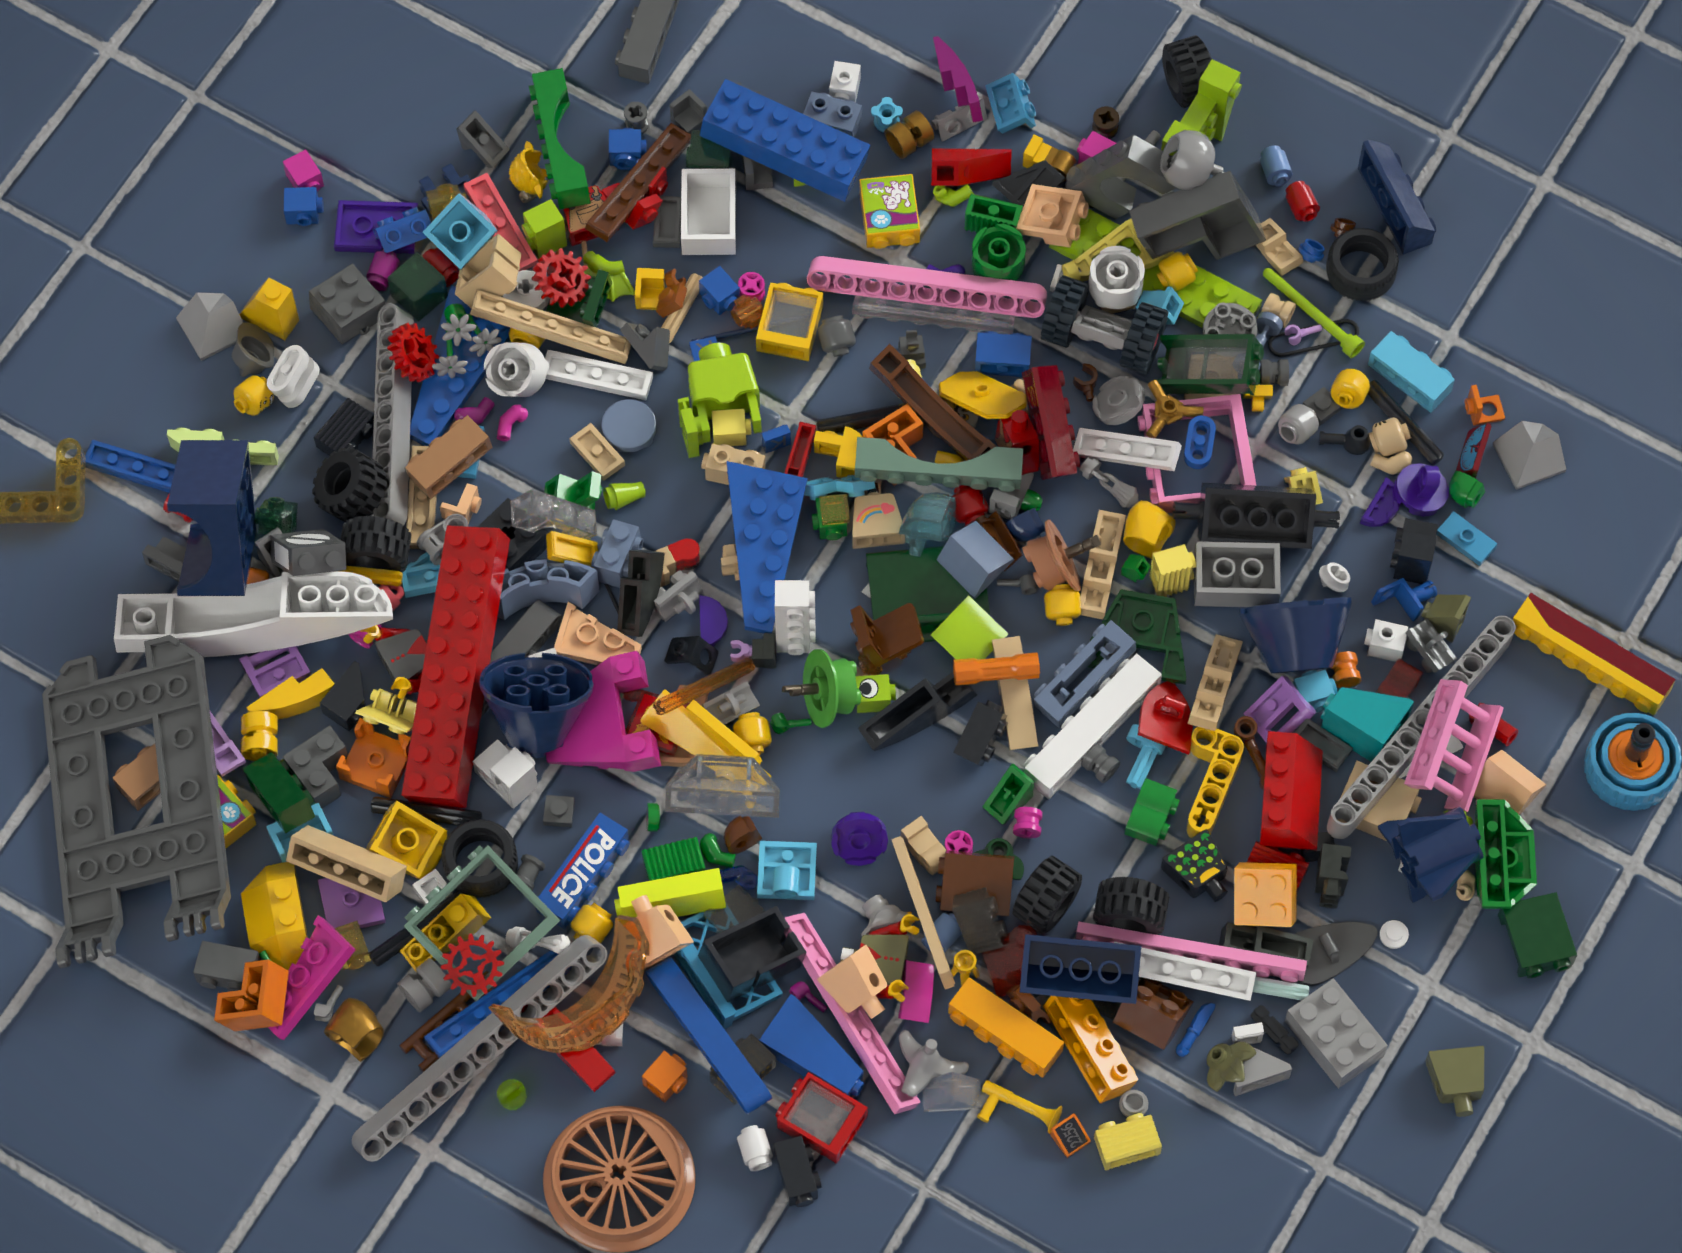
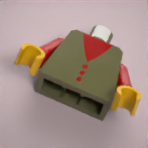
(889, 950)

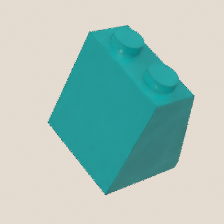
(1365, 719)

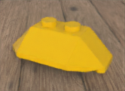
(275, 914)

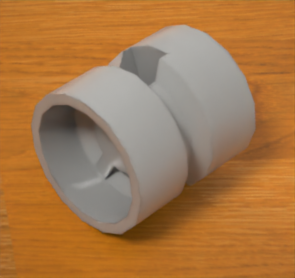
(424, 985)

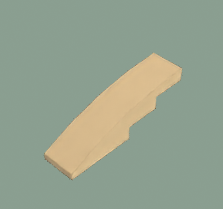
(1102, 564)
(1215, 682)
(1015, 699)

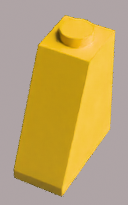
(272, 309)

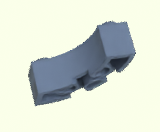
(548, 583)

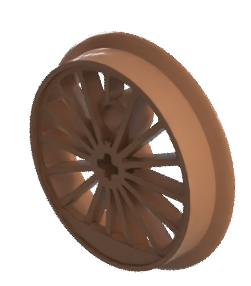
(667, 1141)

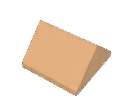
(1509, 781)

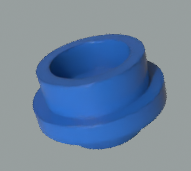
(1311, 250)

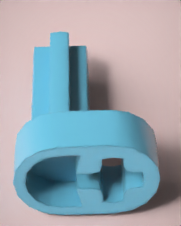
(1145, 759)

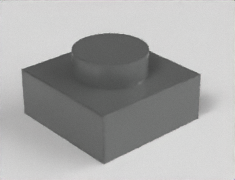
(1323, 405)
(559, 811)

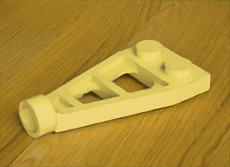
(1084, 261)

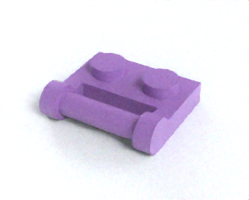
(276, 672)
(1276, 704)

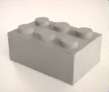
(1236, 574)
(1335, 1033)

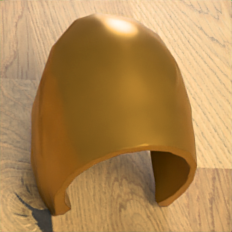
(355, 1028)

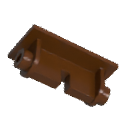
(998, 530)

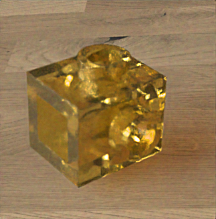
(441, 197)

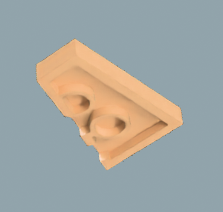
(588, 640)

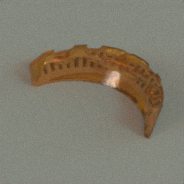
(600, 1009)

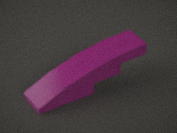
(956, 77)

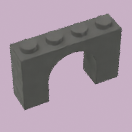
(1128, 159)

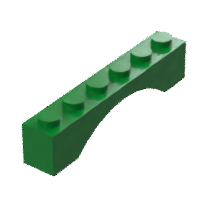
(569, 176)

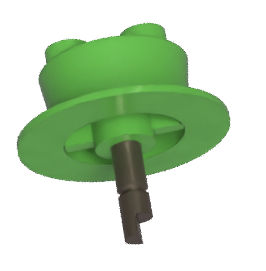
(827, 687)

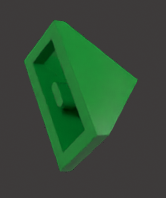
(1010, 793)

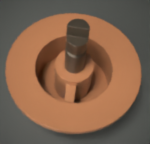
(1054, 559)

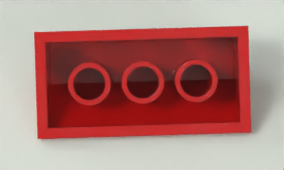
(1291, 792)

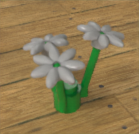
(458, 326)

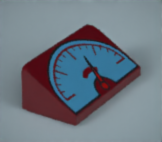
(1474, 449)

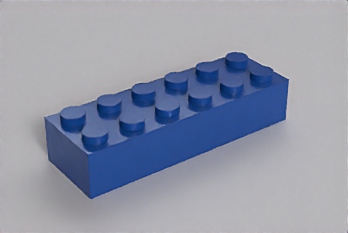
(784, 140)

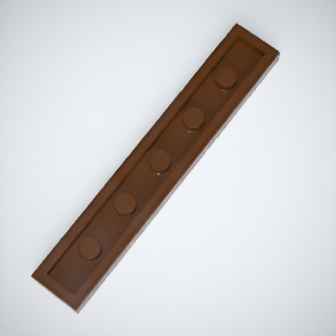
(636, 183)

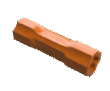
(977, 670)

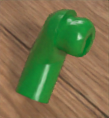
(713, 853)

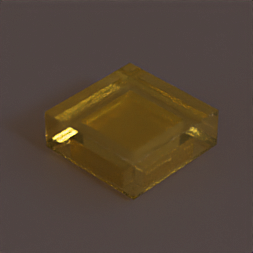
(834, 509)

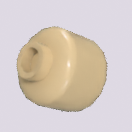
(1389, 437)

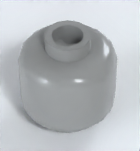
(1298, 424)

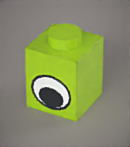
(875, 692)

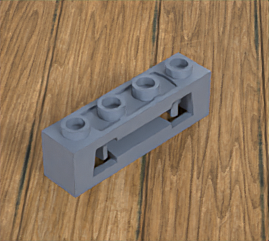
(1084, 655)

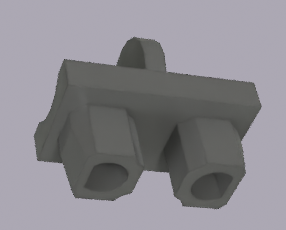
(1430, 645)

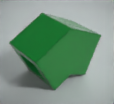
(1135, 568)

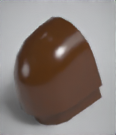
(741, 834)

